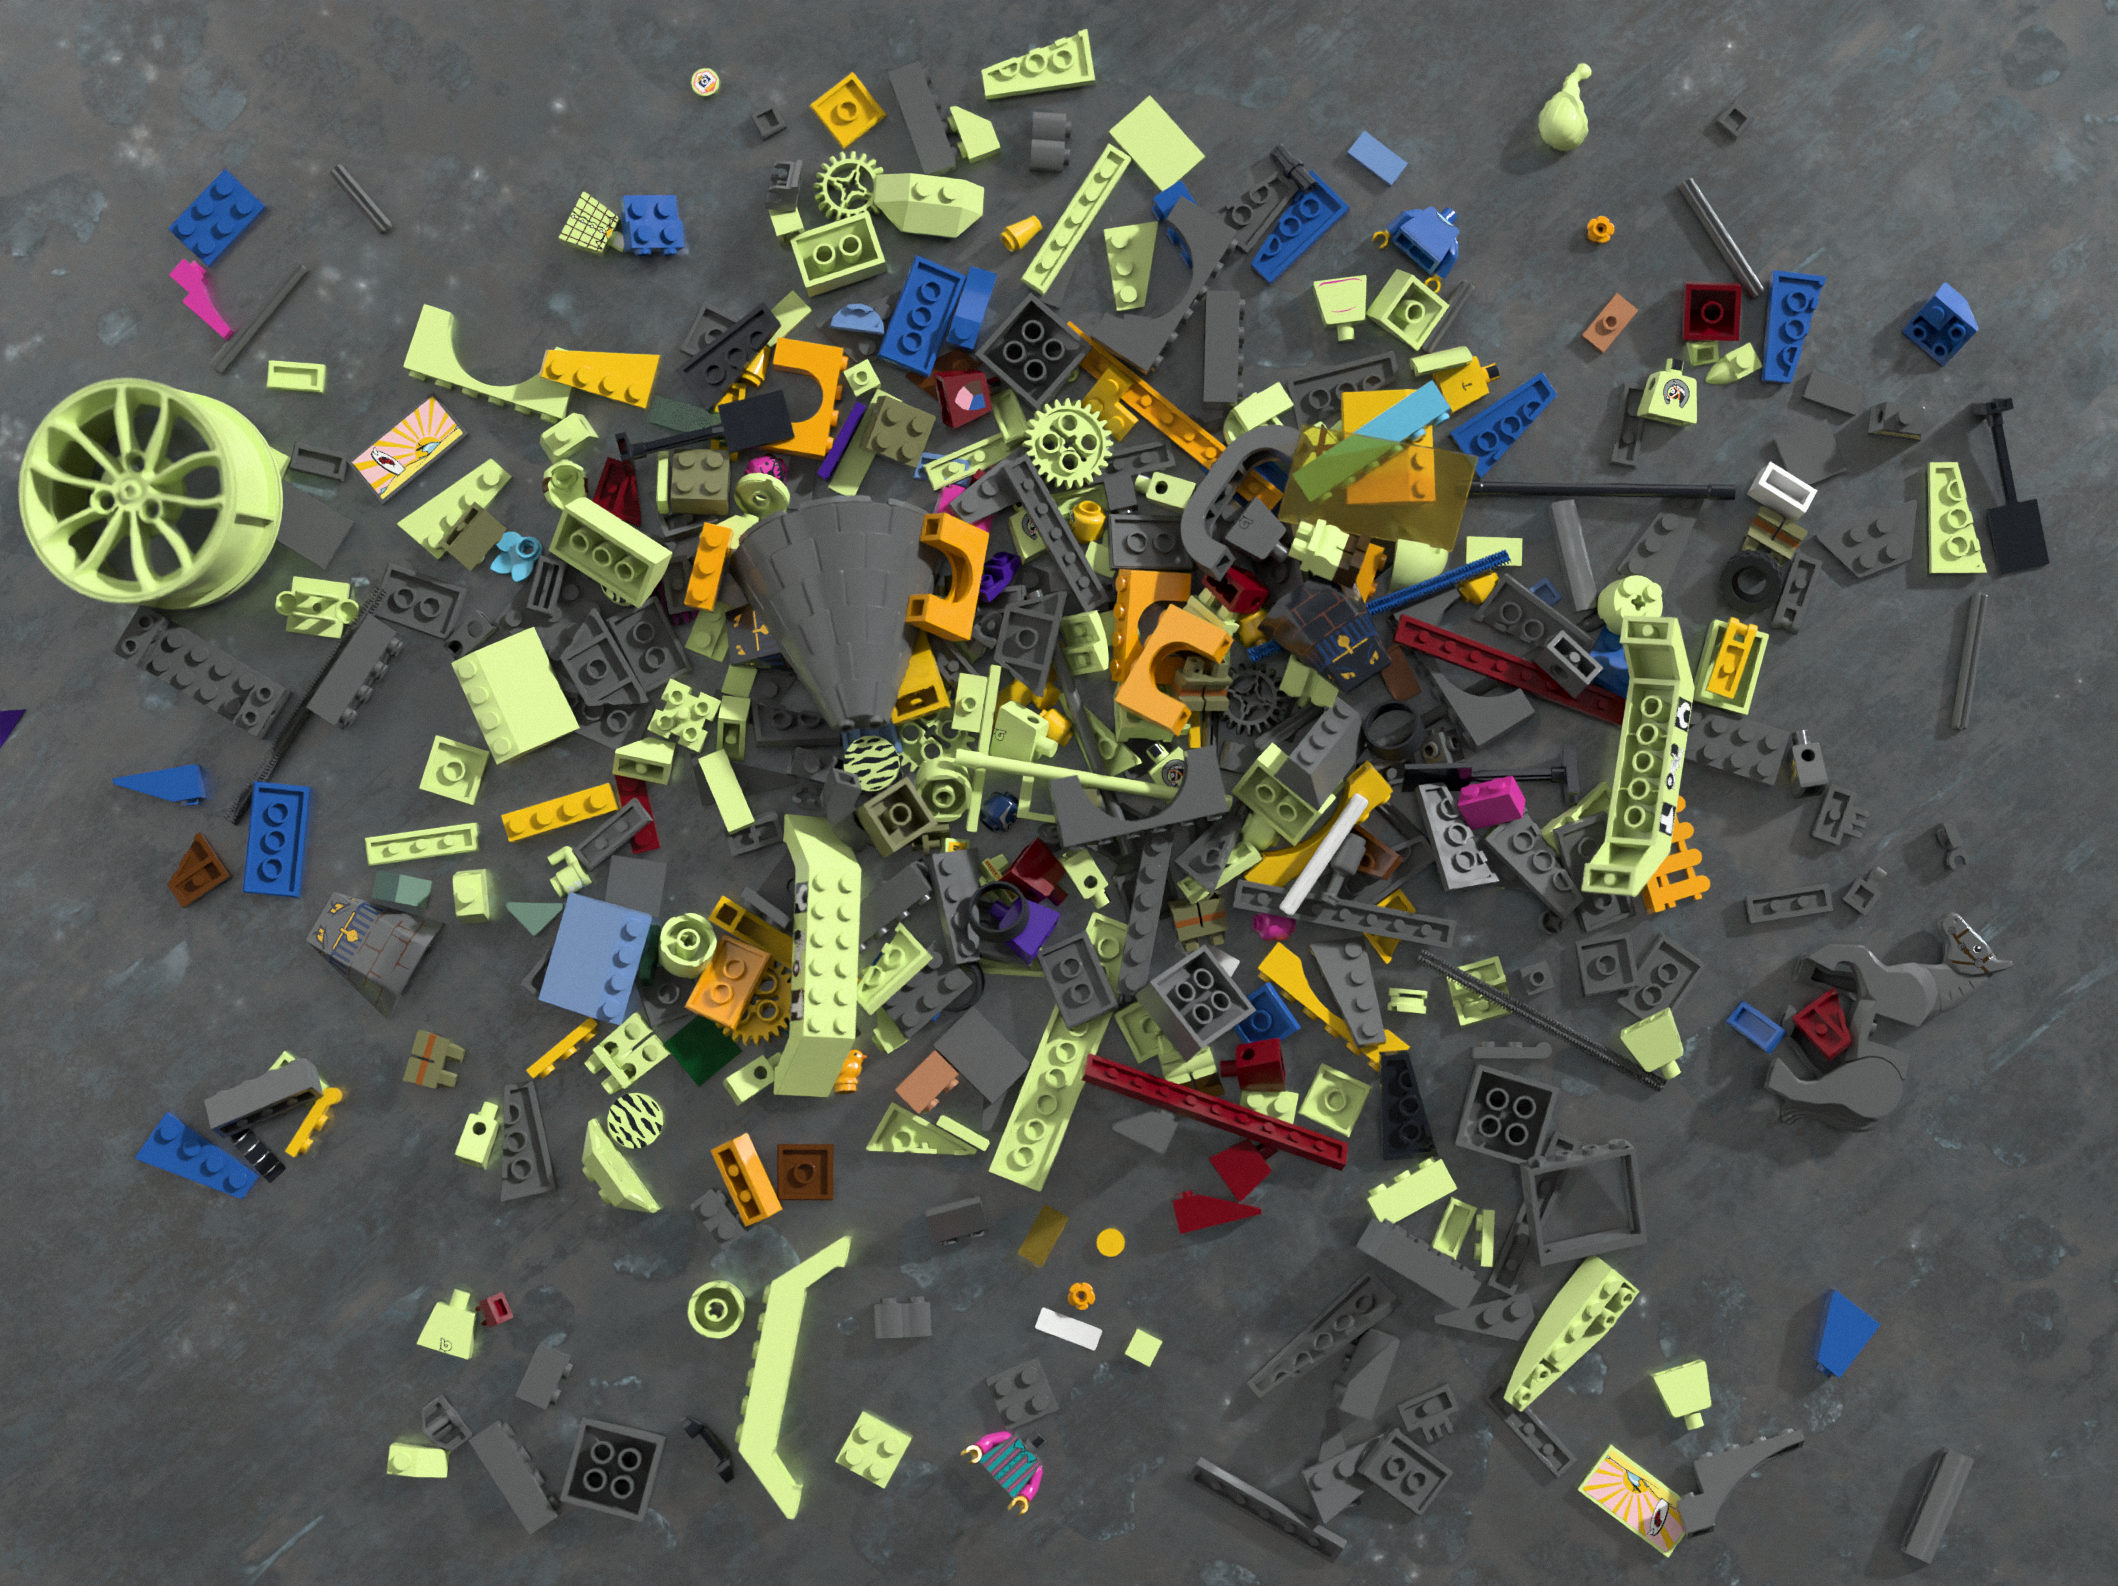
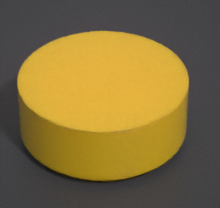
(1049, 699)
(1110, 1242)

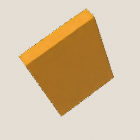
(728, 982)

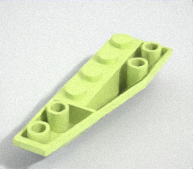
(1569, 1328)

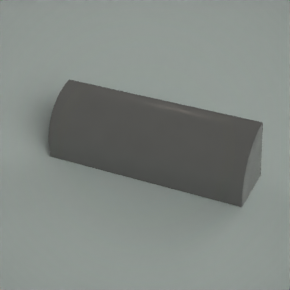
(1573, 556)
(1937, 1505)

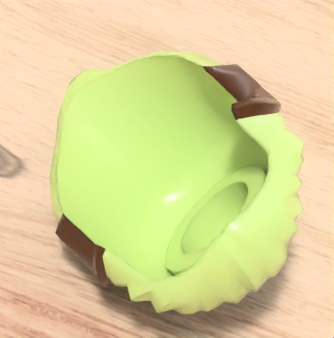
(564, 483)

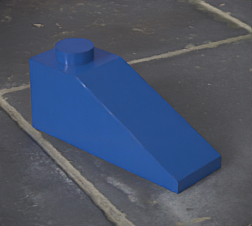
(175, 784)

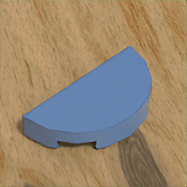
(858, 319)

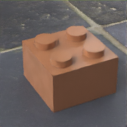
(928, 1082)

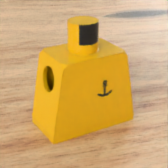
(1465, 384)

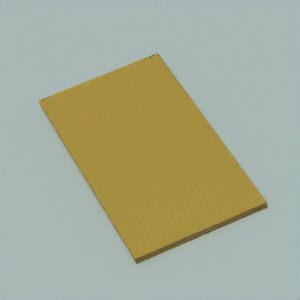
(1377, 487)

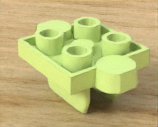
(317, 607)

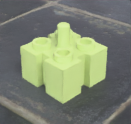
(1305, 683)
(685, 716)

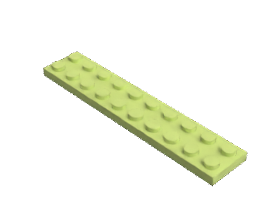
(1055, 1076)

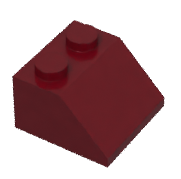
(1711, 311)

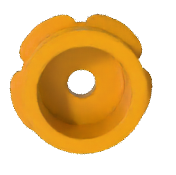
(1595, 235)
(1075, 1290)

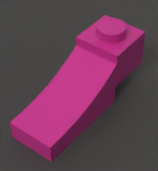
(192, 280)

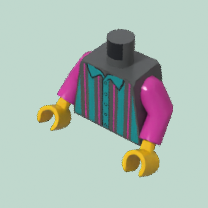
(1011, 1463)

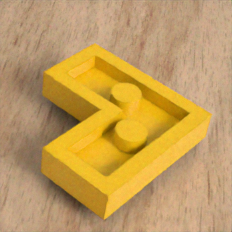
(1105, 399)

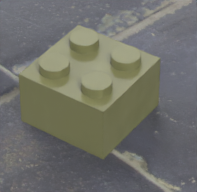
(897, 432)
(701, 481)
(895, 817)

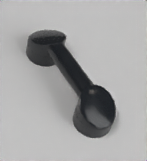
(695, 1427)

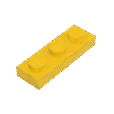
(564, 1048)

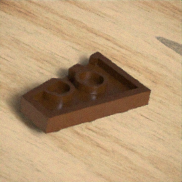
(1378, 859)

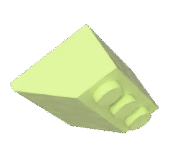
(838, 254)
(1274, 800)

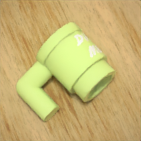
(571, 877)

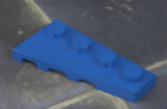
(1788, 320)
(190, 1155)

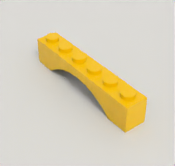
(1287, 863)
(754, 931)
(1286, 971)

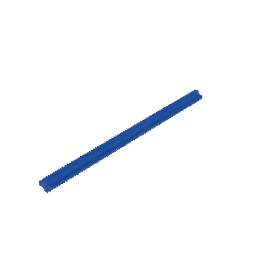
(1407, 594)

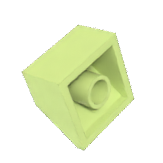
(1407, 309)

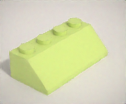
(609, 550)

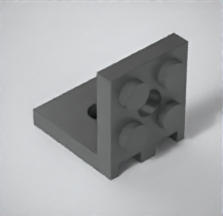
(774, 896)

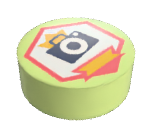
(705, 83)

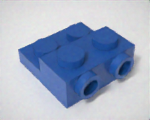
(651, 225)

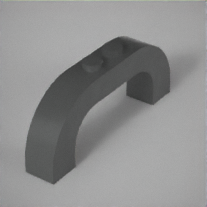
(1221, 484)

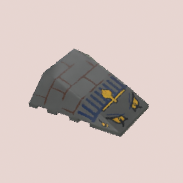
(372, 946)

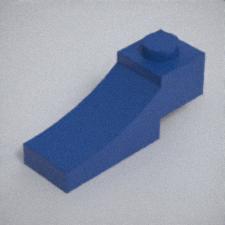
(971, 309)

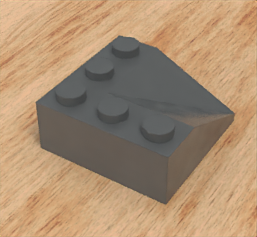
(1033, 353)
(1195, 1003)
(1505, 1115)
(1365, 1373)
(613, 1469)

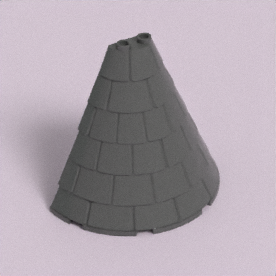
(837, 598)

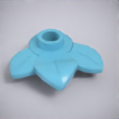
(513, 556)

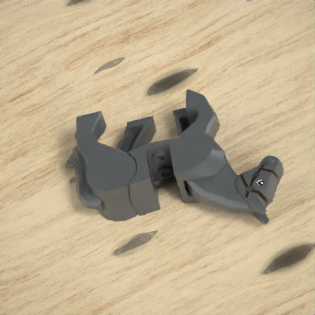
(1867, 1077)

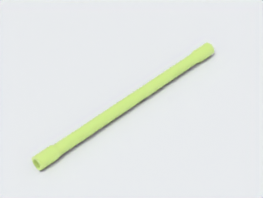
(980, 761)

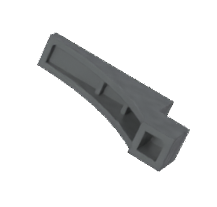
(1723, 1473)

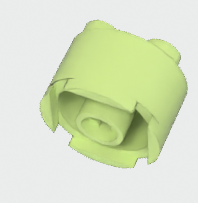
(1630, 597)
(944, 788)
(672, 948)
(711, 1324)

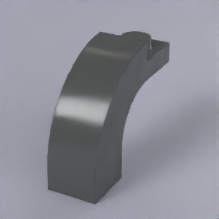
(839, 799)

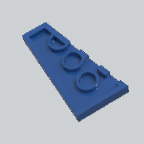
(1299, 229)
(1503, 422)

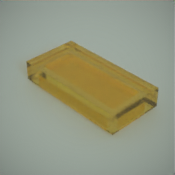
(1043, 1235)

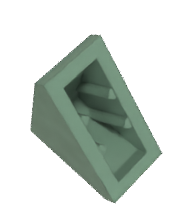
(401, 889)
(535, 916)

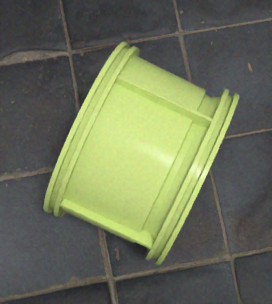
(58, 480)

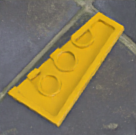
(609, 375)

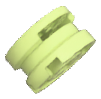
(1405, 1003)

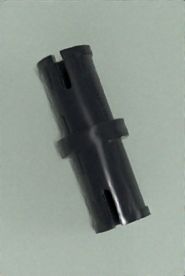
(1293, 169)

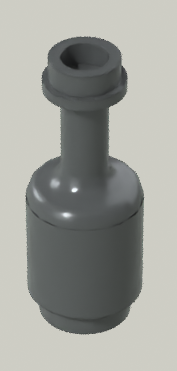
(1344, 863)

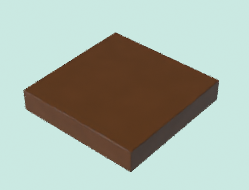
(805, 1171)

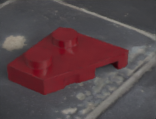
(618, 493)

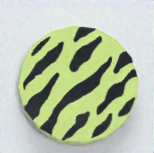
(873, 761)
(635, 1120)

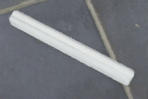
(1323, 854)

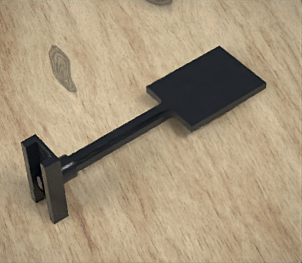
(743, 424)
(2016, 525)
(1461, 774)

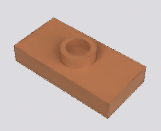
(1609, 323)

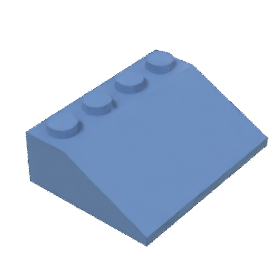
(595, 958)

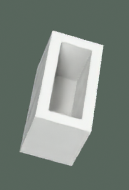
(1782, 492)

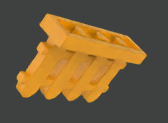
(1656, 897)

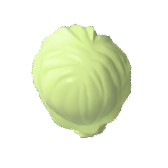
(1563, 117)

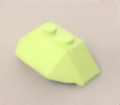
(928, 203)
(613, 1173)

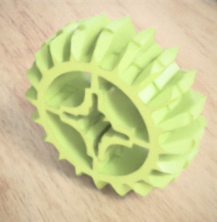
(828, 179)

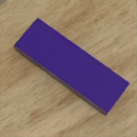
(842, 442)

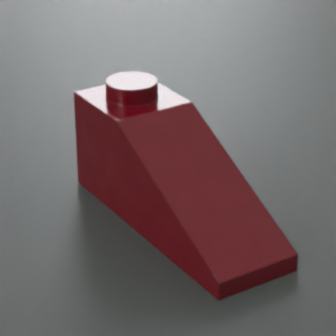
(1204, 1211)

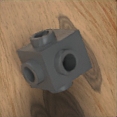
(1442, 747)

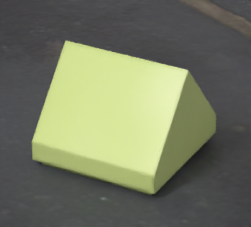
(1703, 352)

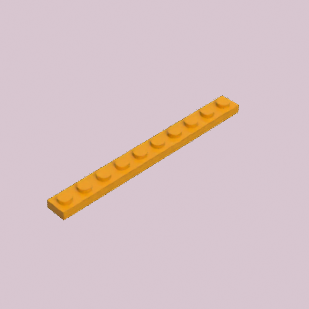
(1174, 422)

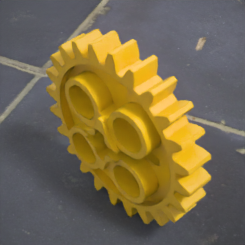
(755, 1025)

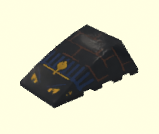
(1329, 632)
(751, 642)

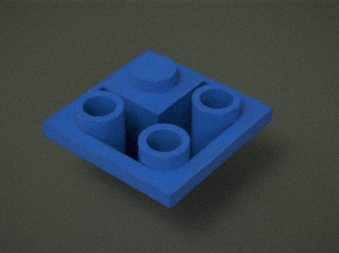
(1942, 324)

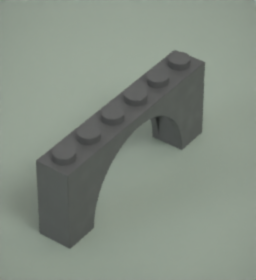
(1143, 341)
(1480, 717)
(1198, 796)

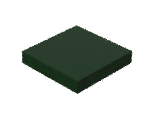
(702, 1049)

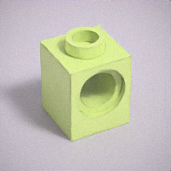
(862, 380)

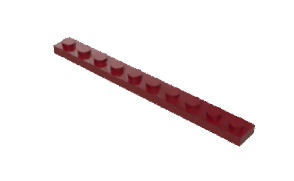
(1505, 669)
(1214, 1111)

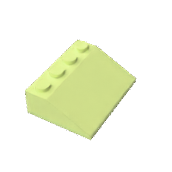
(515, 696)

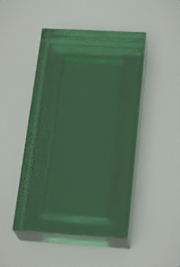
(650, 956)

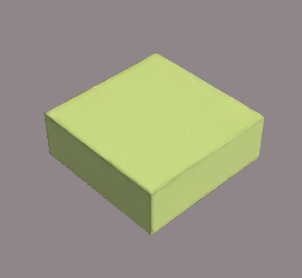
(1143, 1347)

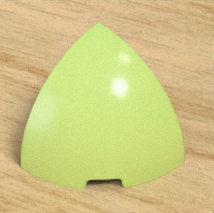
(1415, 563)

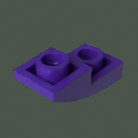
(998, 573)

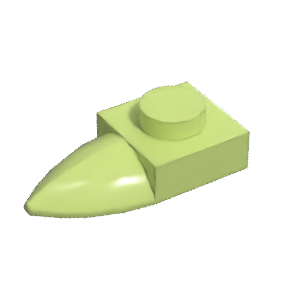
(1734, 366)

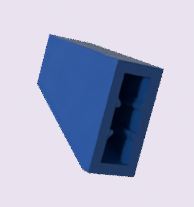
(1841, 1334)

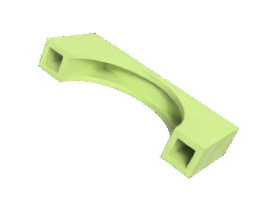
(433, 357)

